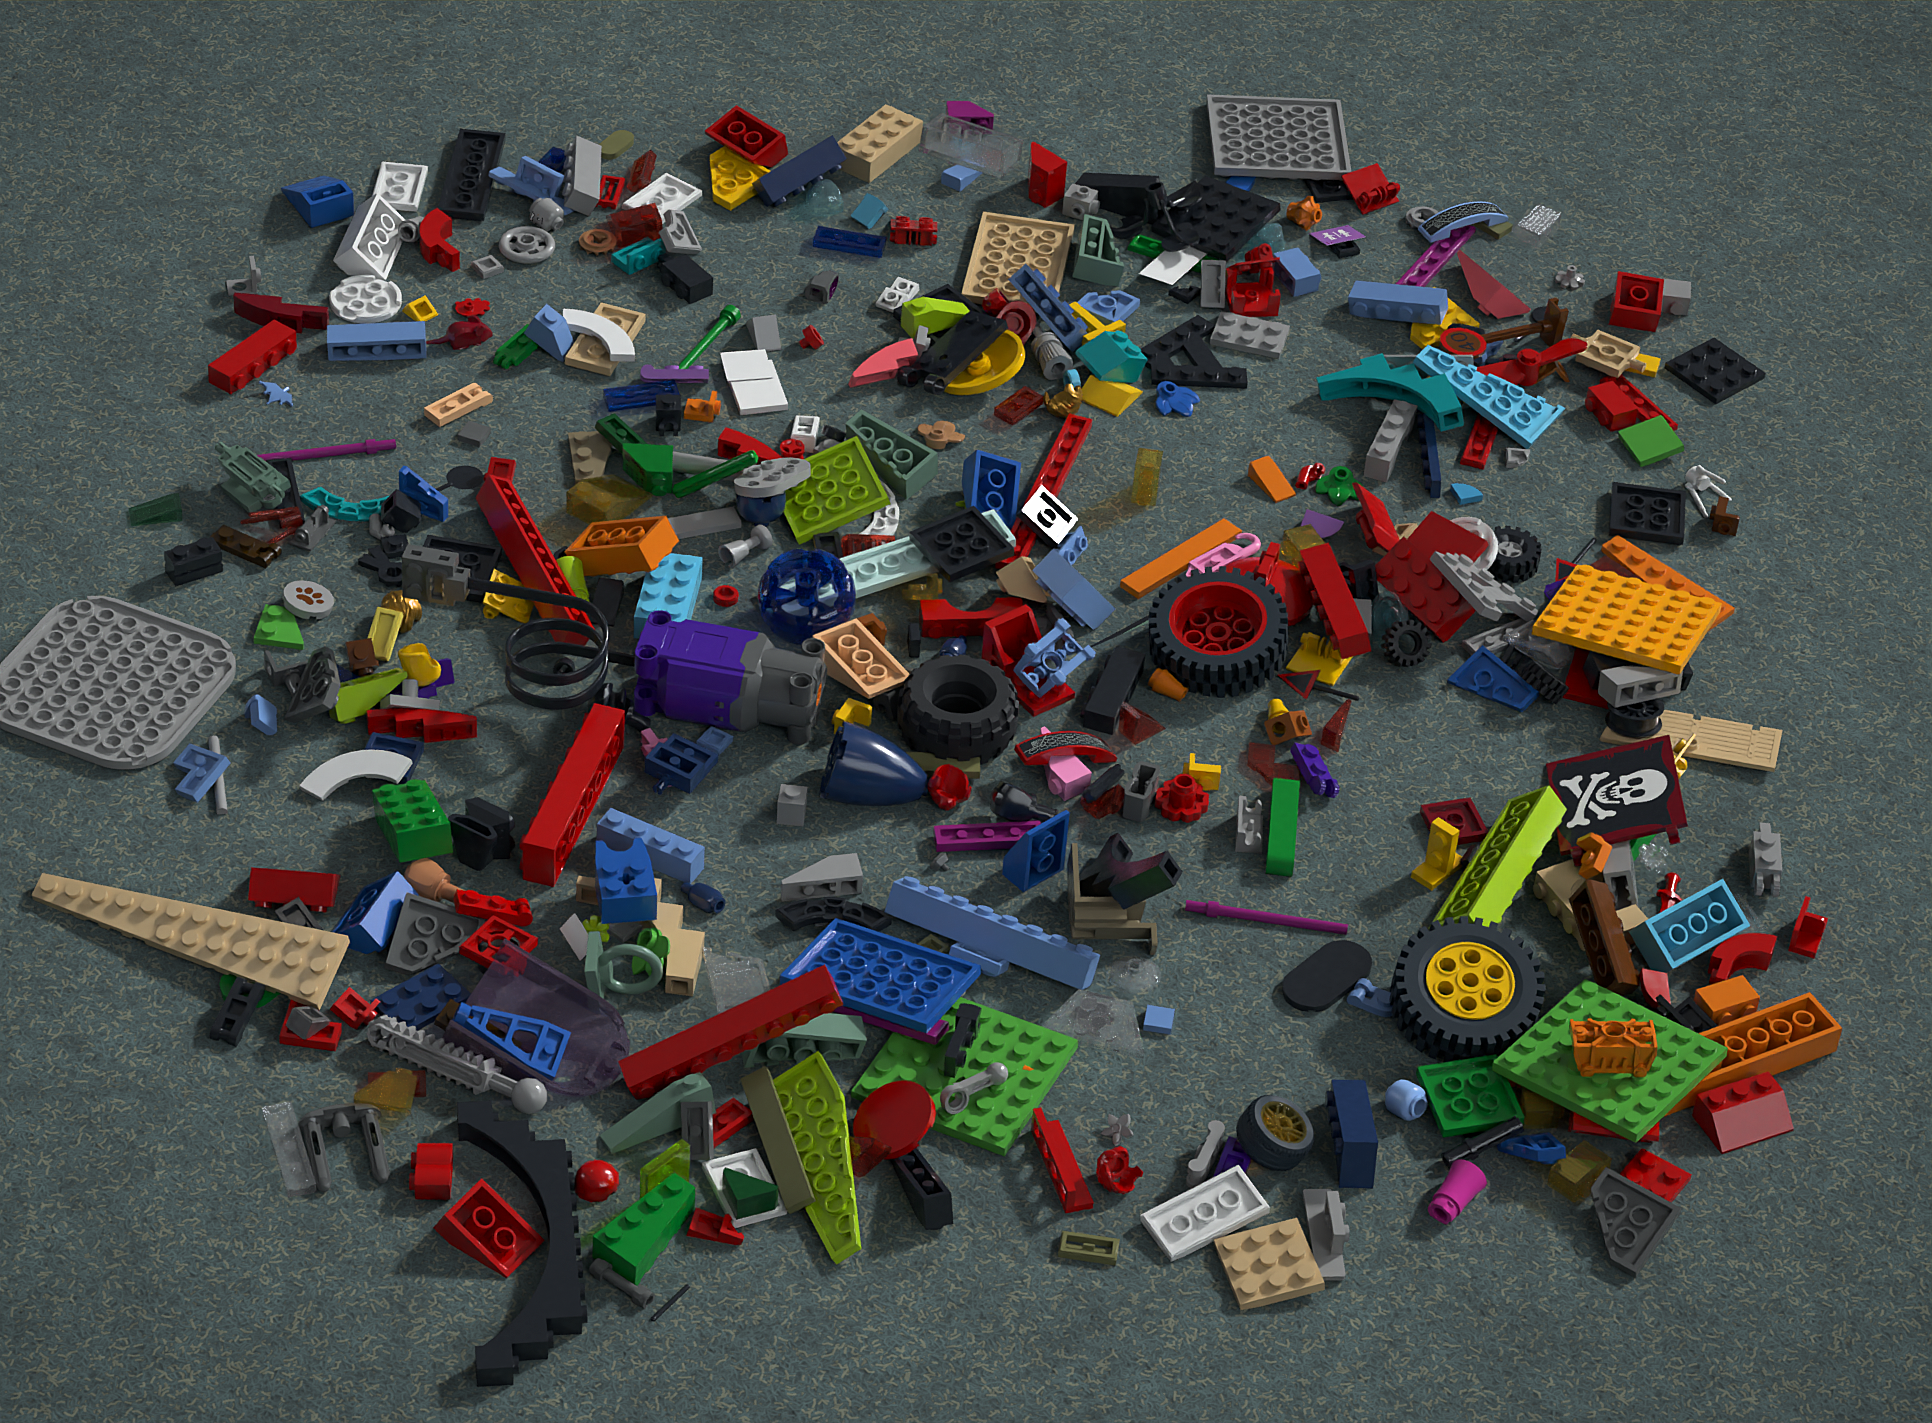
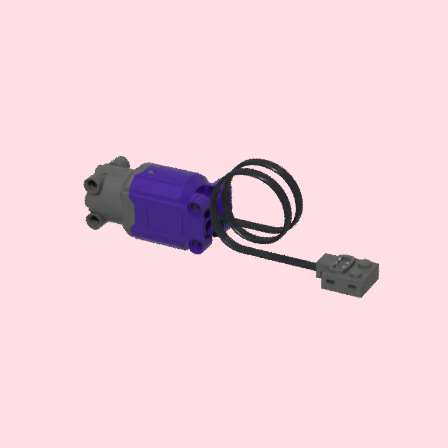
(683, 667)

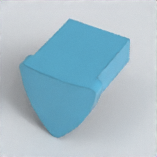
(869, 211)

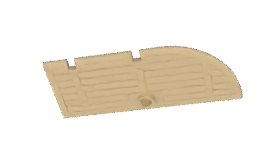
(1714, 740)

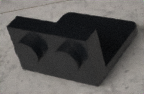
(1686, 1014)

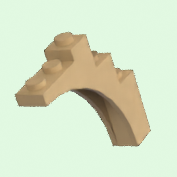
(685, 945)

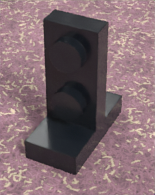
(1361, 579)

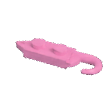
(1224, 554)

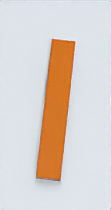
(1177, 560)

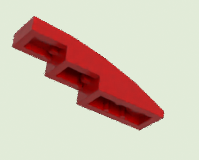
(431, 724)

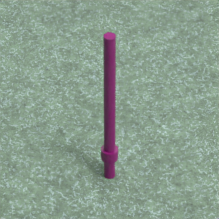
(369, 446)
(1213, 909)

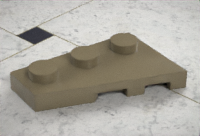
(588, 454)

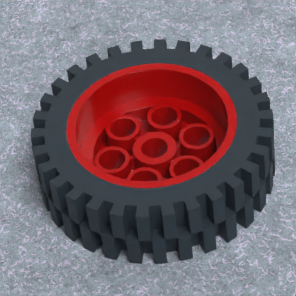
(1218, 631)

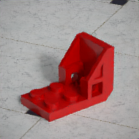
(1005, 645)

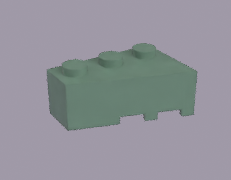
(1095, 253)

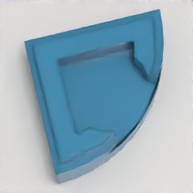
(1465, 493)

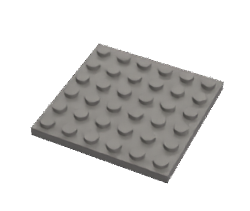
(1277, 137)

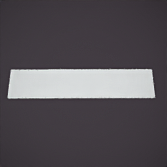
(1172, 265)

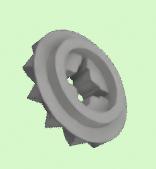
(1414, 215)

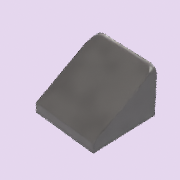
(306, 1021)

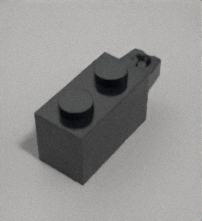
(685, 277)

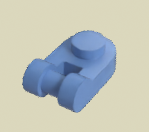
(1379, 1000)

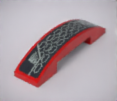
(1063, 743)

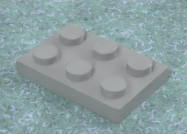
(1250, 334)

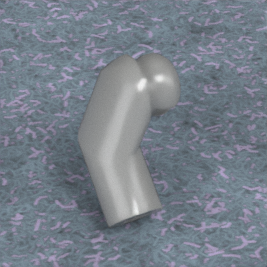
(376, 528)

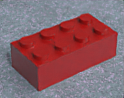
(1423, 589)

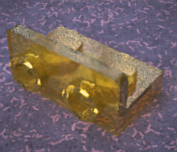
(919, 591)

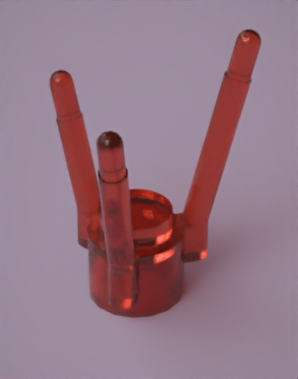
(288, 518)

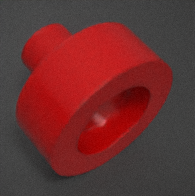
(811, 338)

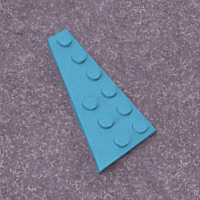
(1492, 397)

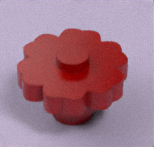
(1182, 799)

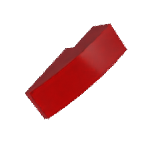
(734, 443)

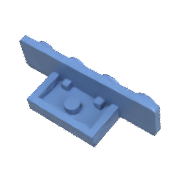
(533, 181)

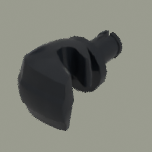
(607, 697)
(1017, 805)

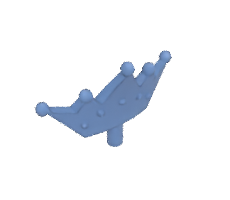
(277, 393)

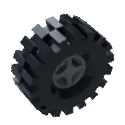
(1516, 555)

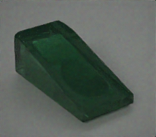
(157, 511)

